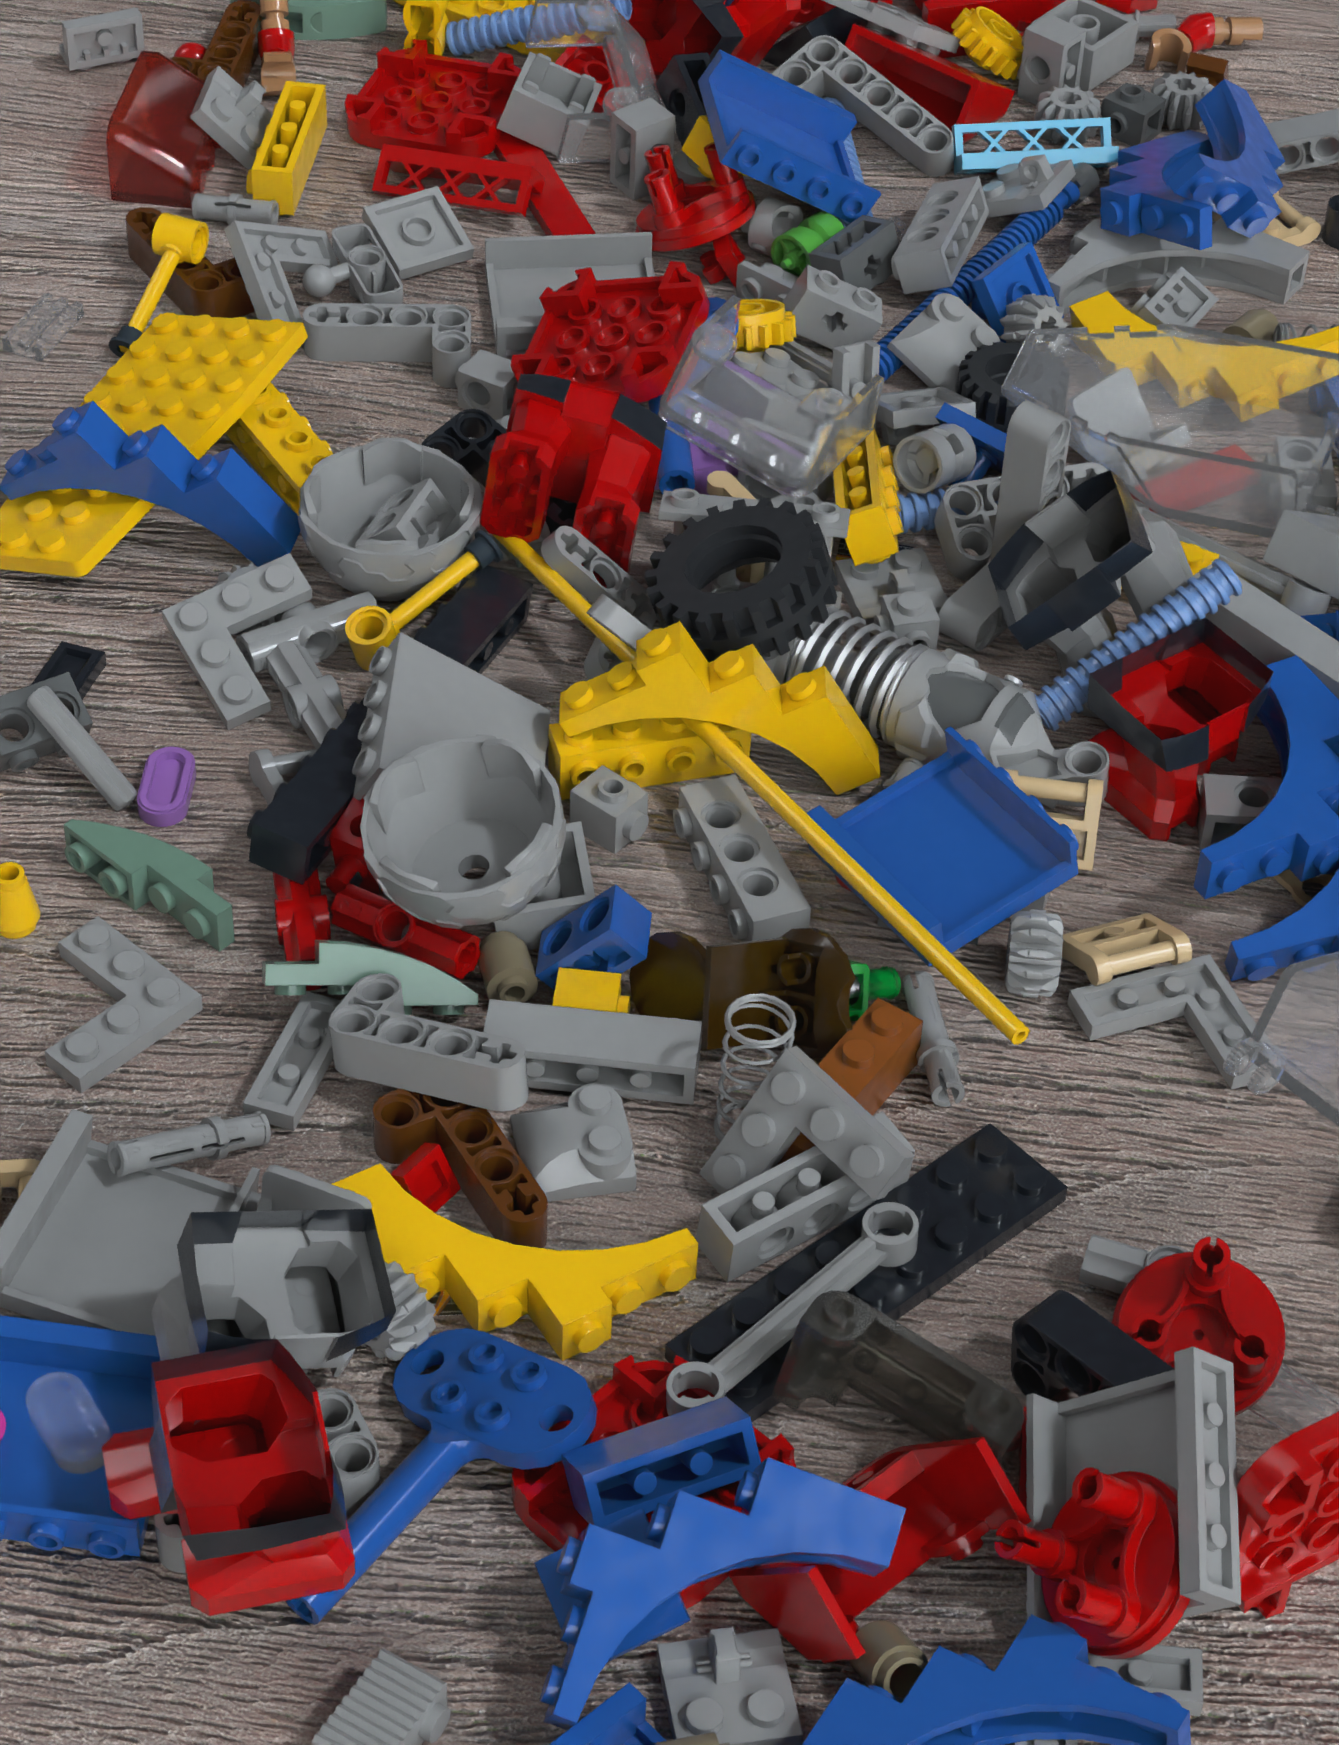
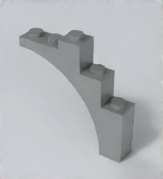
(1118, 262)

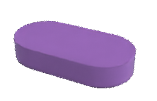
(166, 786)

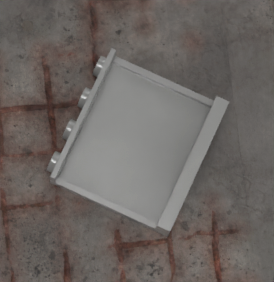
(524, 266)
(432, 698)
(99, 1243)
(1162, 1426)

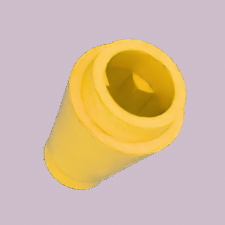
(17, 902)

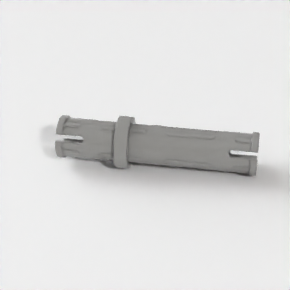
(936, 1053)
(209, 1139)

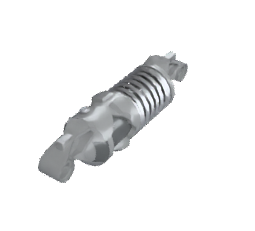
(922, 692)

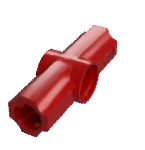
(301, 918)
(383, 922)

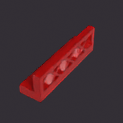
(1016, 12)
(458, 170)

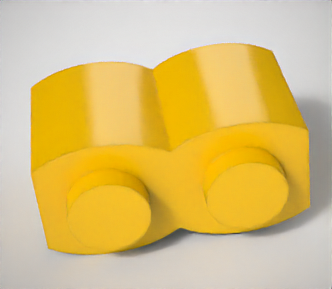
(426, 22)

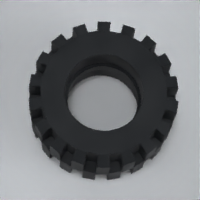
(982, 378)

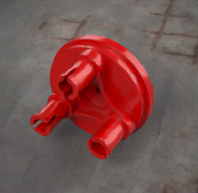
(692, 213)
(1208, 1305)
(1108, 1561)

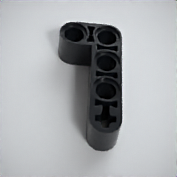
(474, 455)
(1075, 1348)

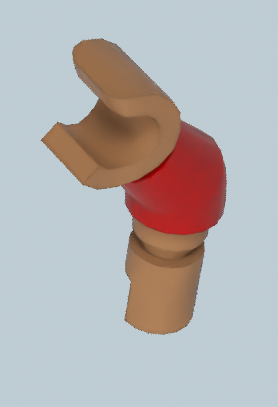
(1199, 33)
(275, 47)

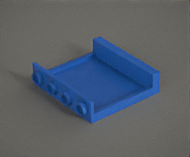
(783, 136)
(955, 845)
(36, 1495)

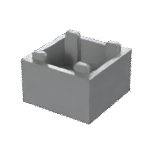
(544, 99)

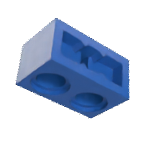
(598, 936)

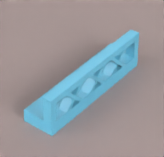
(992, 161)

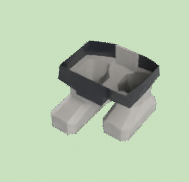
(1072, 564)
(277, 1275)

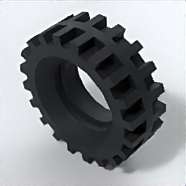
(760, 614)

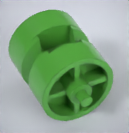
(793, 247)

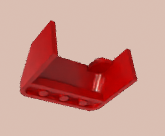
(950, 1499)

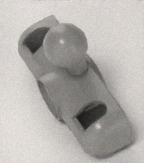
(364, 265)

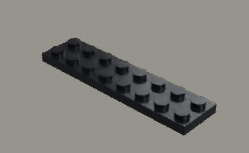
(965, 1211)

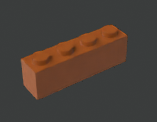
(871, 1059)

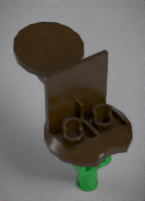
(799, 968)

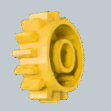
(989, 41)
(763, 324)

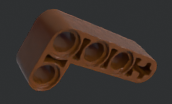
(233, 44)
(193, 288)
(478, 1154)

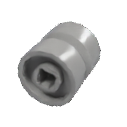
(934, 458)

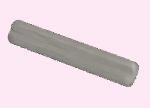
(81, 748)

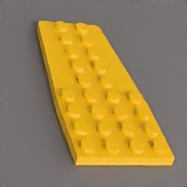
(179, 373)

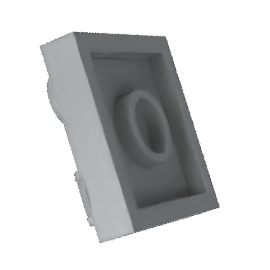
(232, 115)
(1026, 185)
(418, 232)
(904, 410)
(899, 573)
(730, 1688)

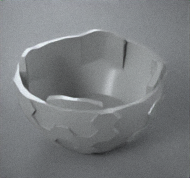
(349, 492)
(461, 810)

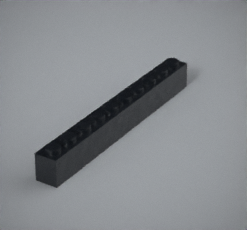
(297, 825)

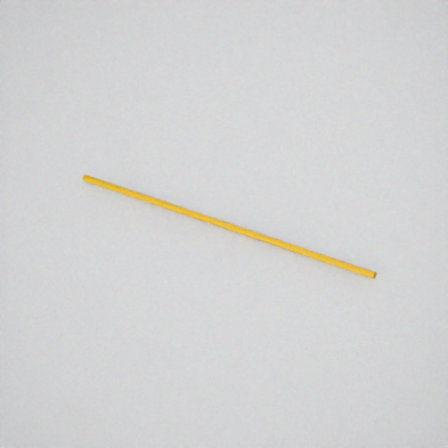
(794, 815)

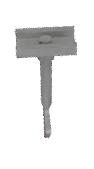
(851, 366)

